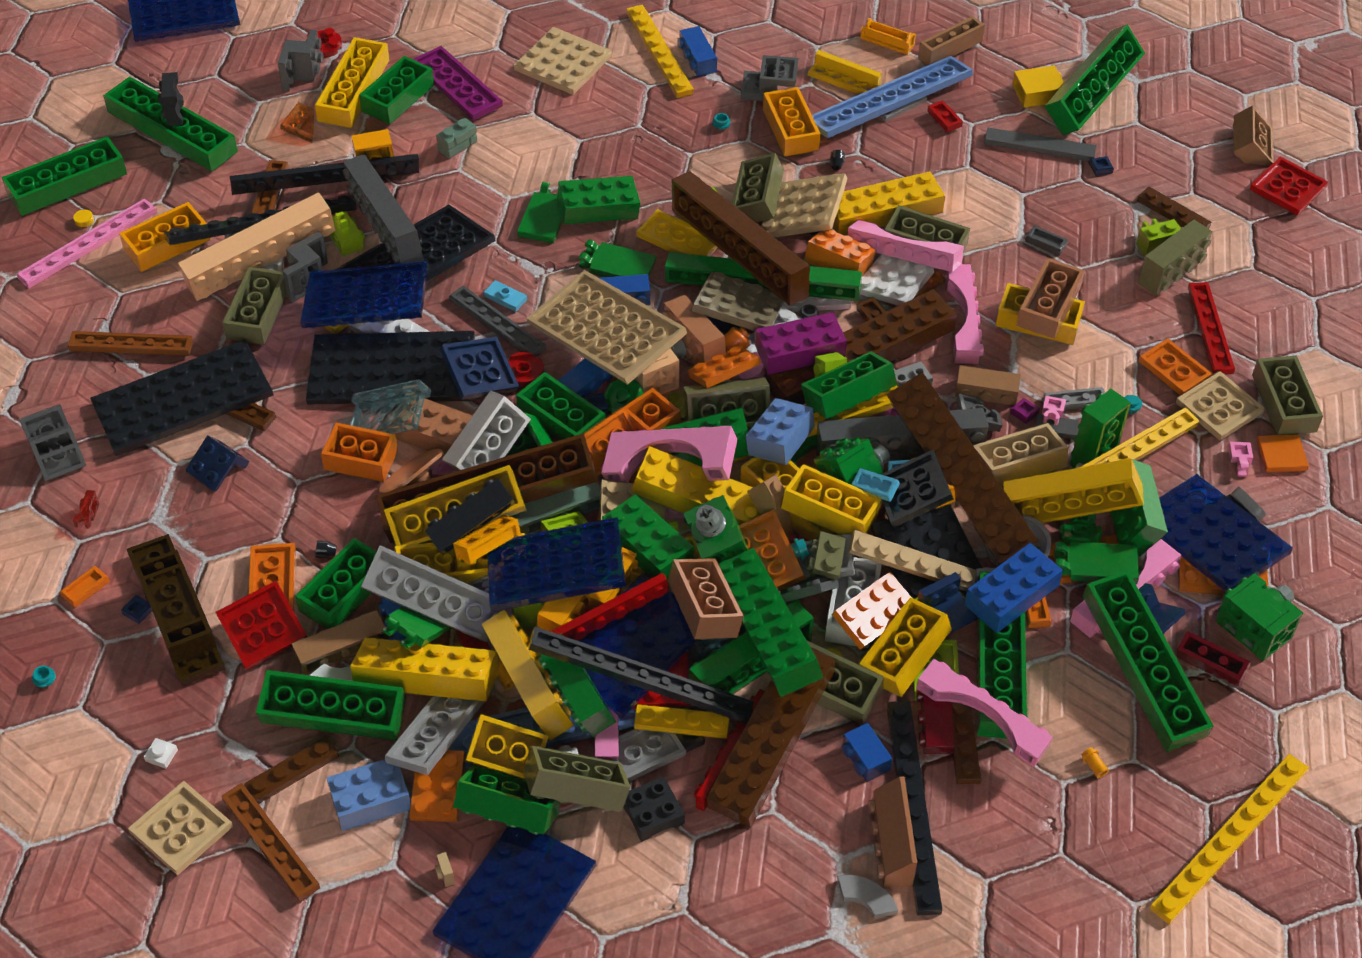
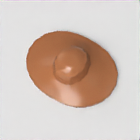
(413, 471)

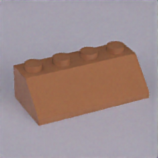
(894, 834)

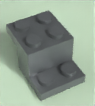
(300, 60)
(774, 72)
(303, 258)
(52, 442)

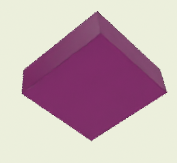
(1024, 410)

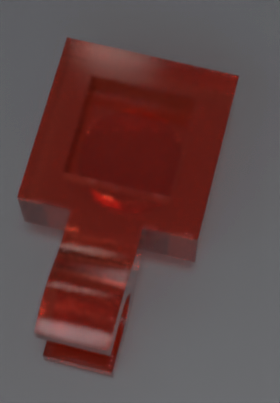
(89, 507)

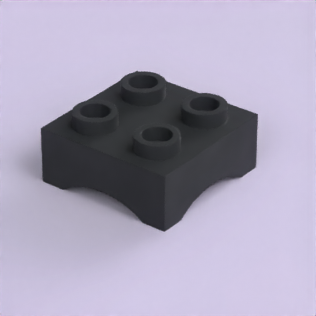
(171, 99)
(653, 808)

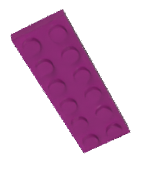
(460, 84)

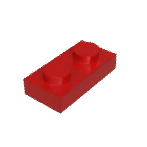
(945, 116)

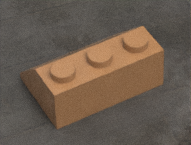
(1253, 137)

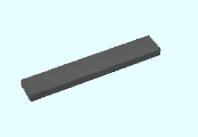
(1040, 144)
(496, 321)

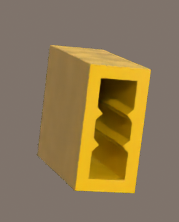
(1036, 85)

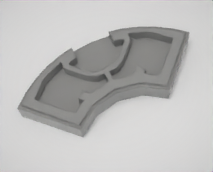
(868, 894)

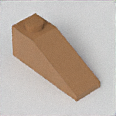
(769, 496)

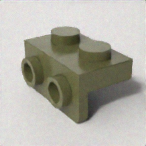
(826, 556)

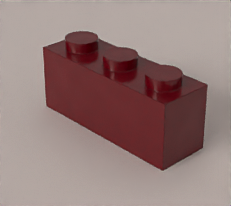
(1213, 659)
(937, 725)

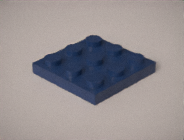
(479, 367)

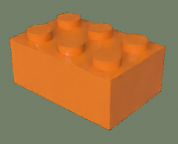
(838, 251)
(359, 452)

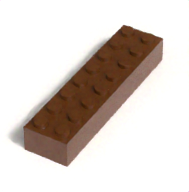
(765, 748)

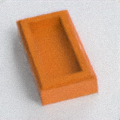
(84, 586)

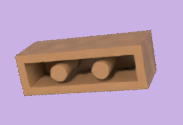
(988, 385)

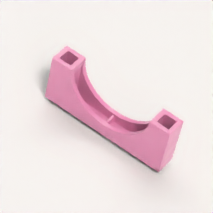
(710, 444)

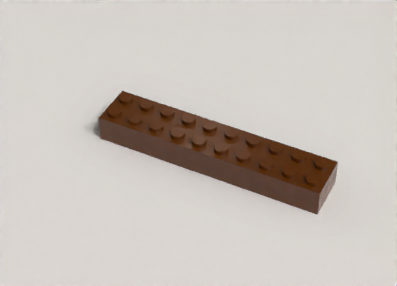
(741, 238)
(885, 335)
(964, 469)
(537, 473)

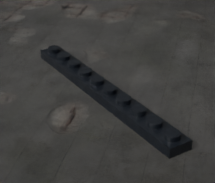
(317, 175)
(234, 224)
(640, 675)
(907, 764)

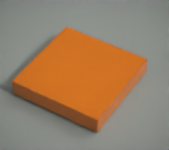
(1282, 453)

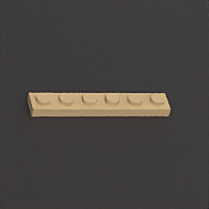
(908, 559)

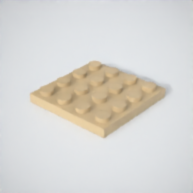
(563, 60)
(807, 205)

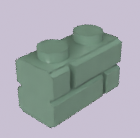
(456, 137)

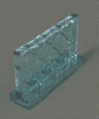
(388, 397)

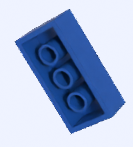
(1013, 587)

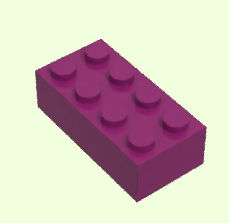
(798, 342)

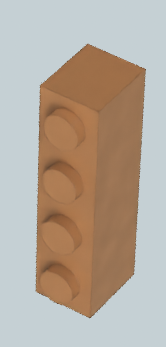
(951, 41)
(337, 643)

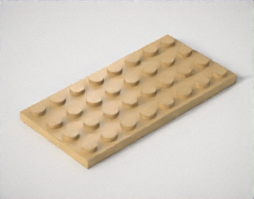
(606, 326)

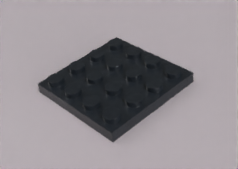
(931, 533)

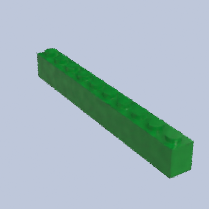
(823, 282)

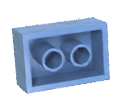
(780, 431)
(368, 794)

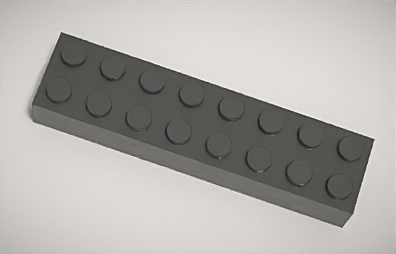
(382, 211)
(893, 433)

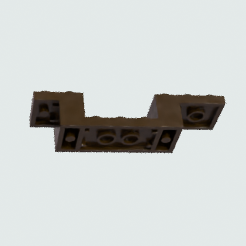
(176, 609)

